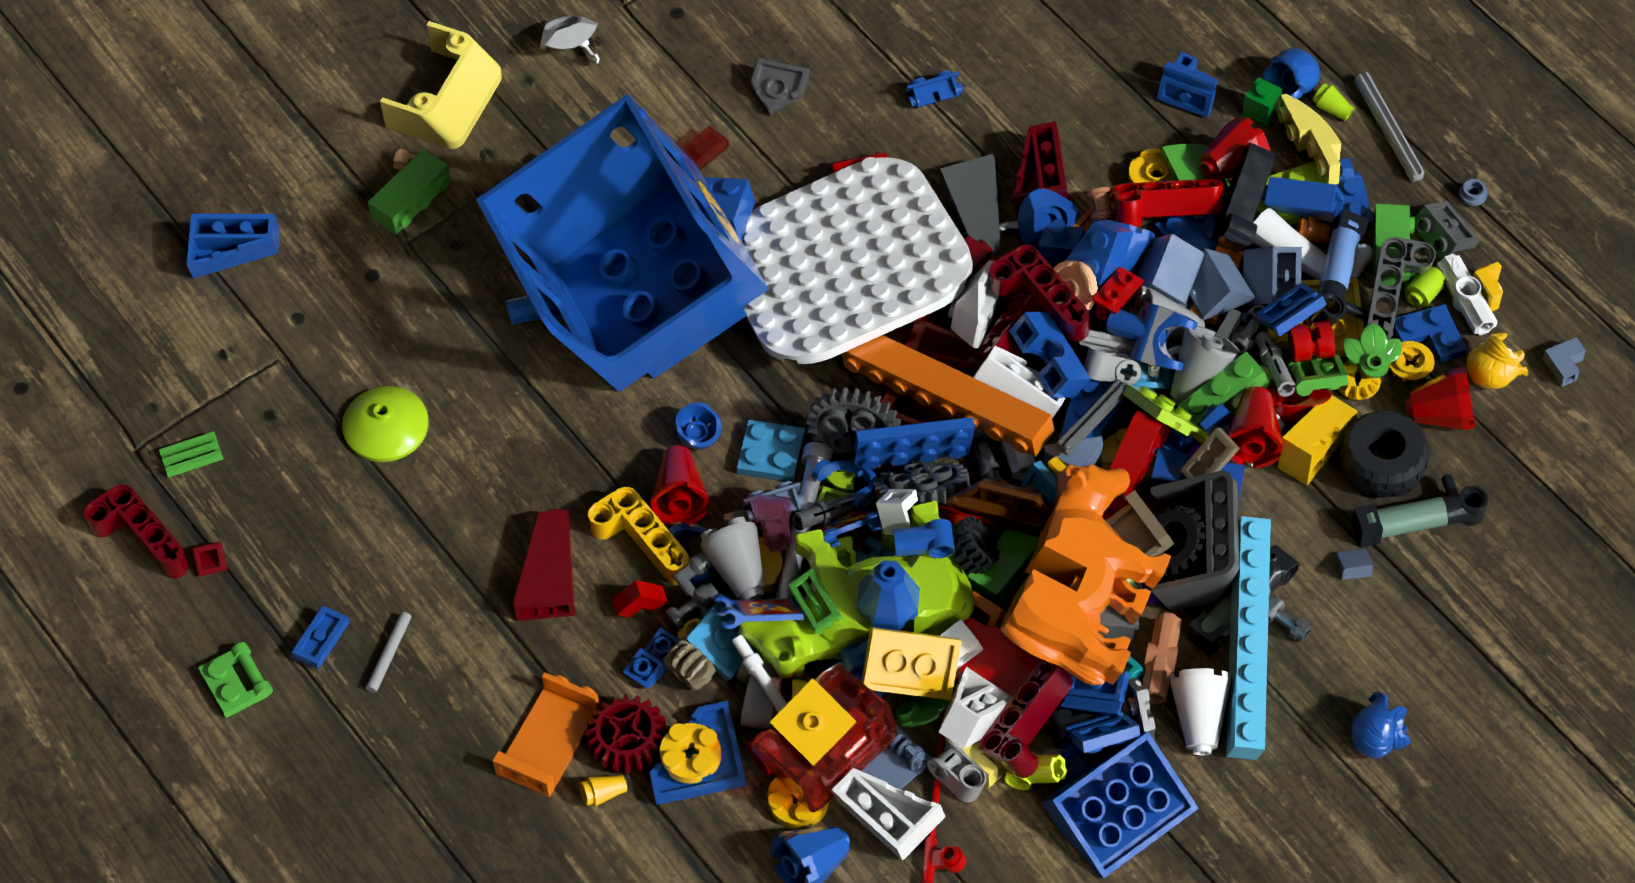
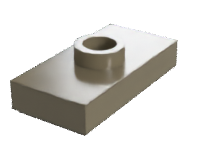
(1211, 455)

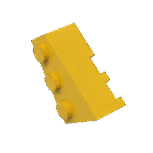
(1315, 439)

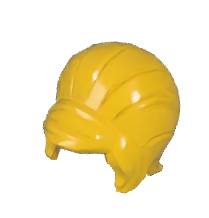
(1494, 364)

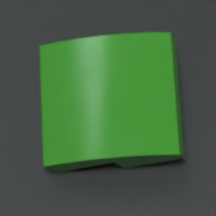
(1184, 162)

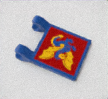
(848, 522)
(757, 610)

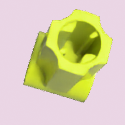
(1049, 770)

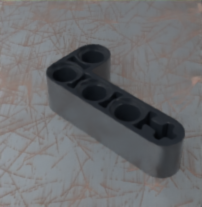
(1235, 222)

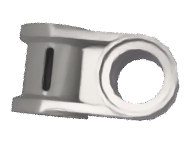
(1106, 366)
(956, 770)

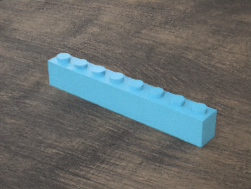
(1249, 641)

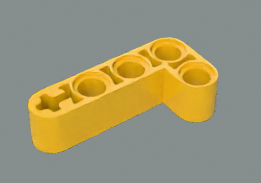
(646, 537)

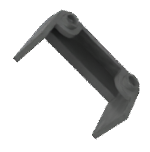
(1217, 501)

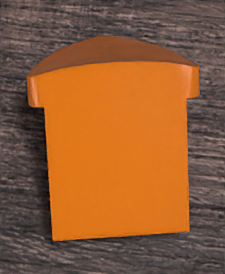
(991, 610)

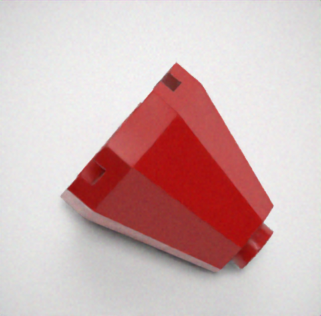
(1224, 151)
(1443, 401)

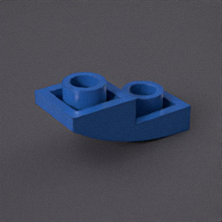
(1217, 417)
(648, 664)

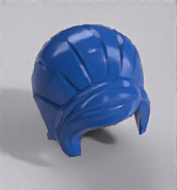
(1294, 72)
(1378, 728)

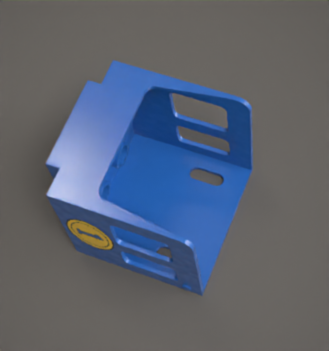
(624, 246)

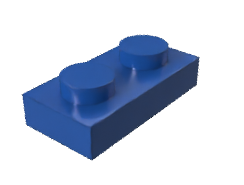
(320, 637)

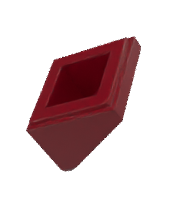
(210, 559)

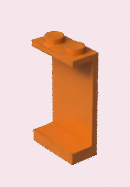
(548, 735)

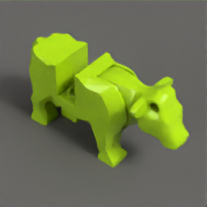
(791, 644)

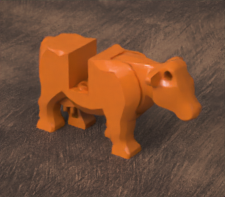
(1078, 574)

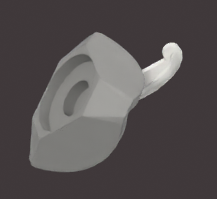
(569, 33)

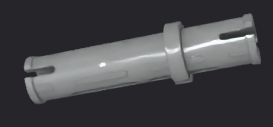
(1267, 346)

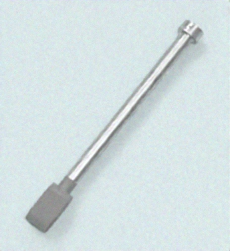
(757, 707)

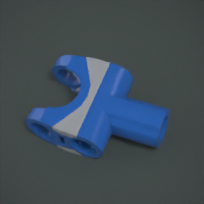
(1150, 333)

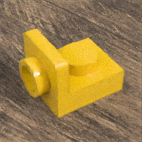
(1490, 287)

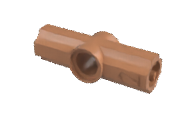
(1161, 656)

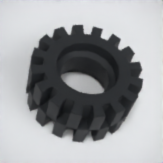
(974, 545)

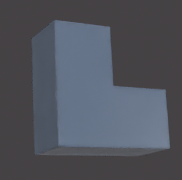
(1562, 360)

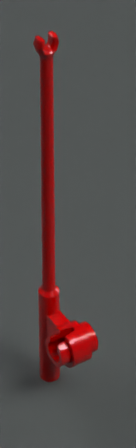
(947, 858)

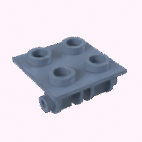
(784, 489)
(899, 761)

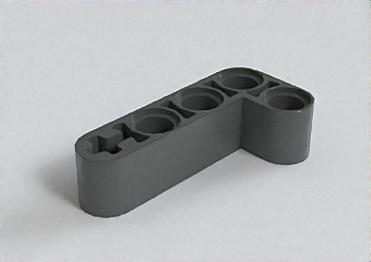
(1395, 268)

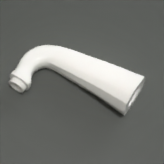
(1275, 232)

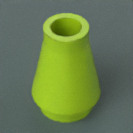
(1332, 101)

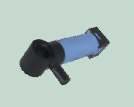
(1345, 234)

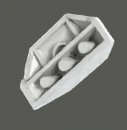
(975, 308)

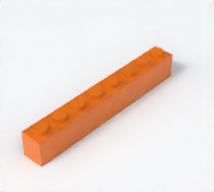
(952, 393)

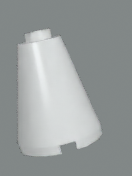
(1201, 706)

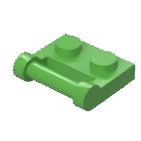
(1327, 372)
(226, 685)

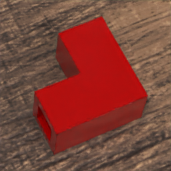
(639, 596)

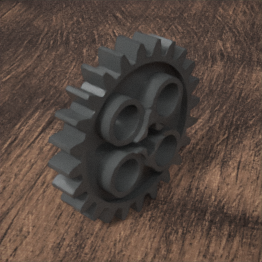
(833, 422)
(931, 480)

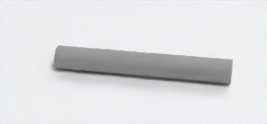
(388, 652)

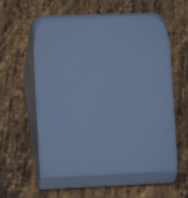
(1354, 564)

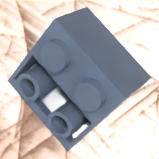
(1271, 272)

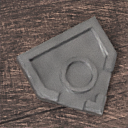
(778, 83)
(1138, 706)

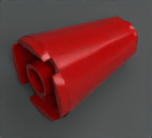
(1256, 429)
(679, 488)

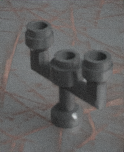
(700, 597)

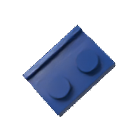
(1187, 89)
(1291, 309)
(1097, 699)
(1102, 731)

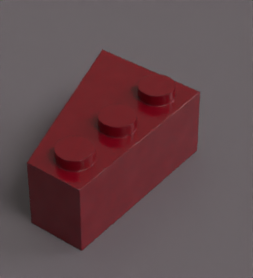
(1041, 164)

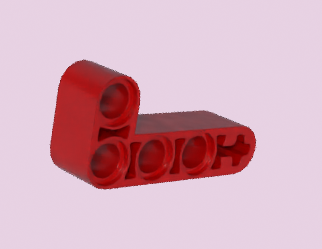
(1167, 198)
(1138, 447)

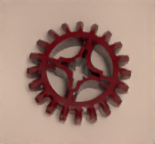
(624, 718)

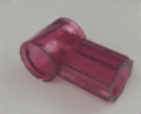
(774, 517)

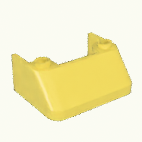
(453, 112)

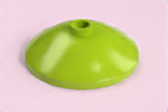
(387, 435)

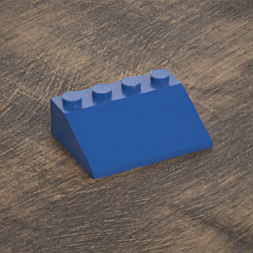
(1120, 804)

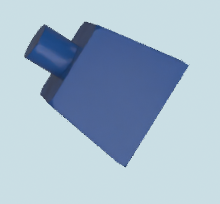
(1059, 241)

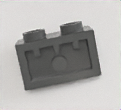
(1444, 229)

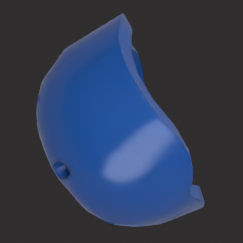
(696, 433)

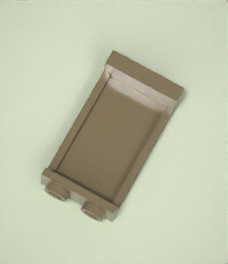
(1140, 527)

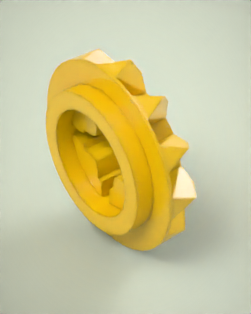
(1413, 351)
(1366, 388)

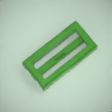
(190, 450)
(826, 619)

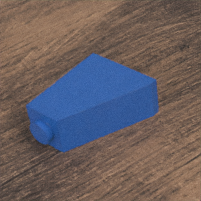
(1303, 198)

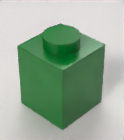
(1262, 101)

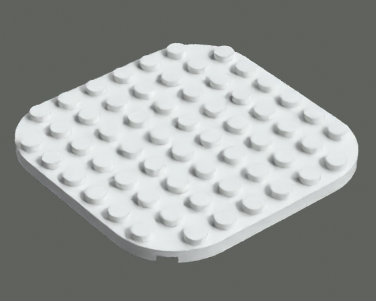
(852, 260)

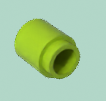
(1425, 287)

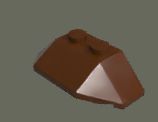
(1004, 505)

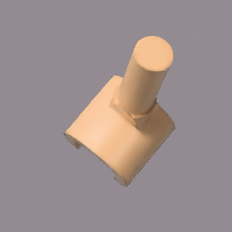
(402, 158)

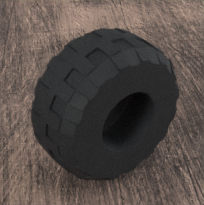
(1388, 432)

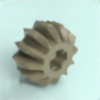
(689, 665)

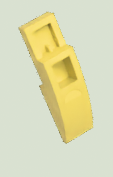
(1312, 134)

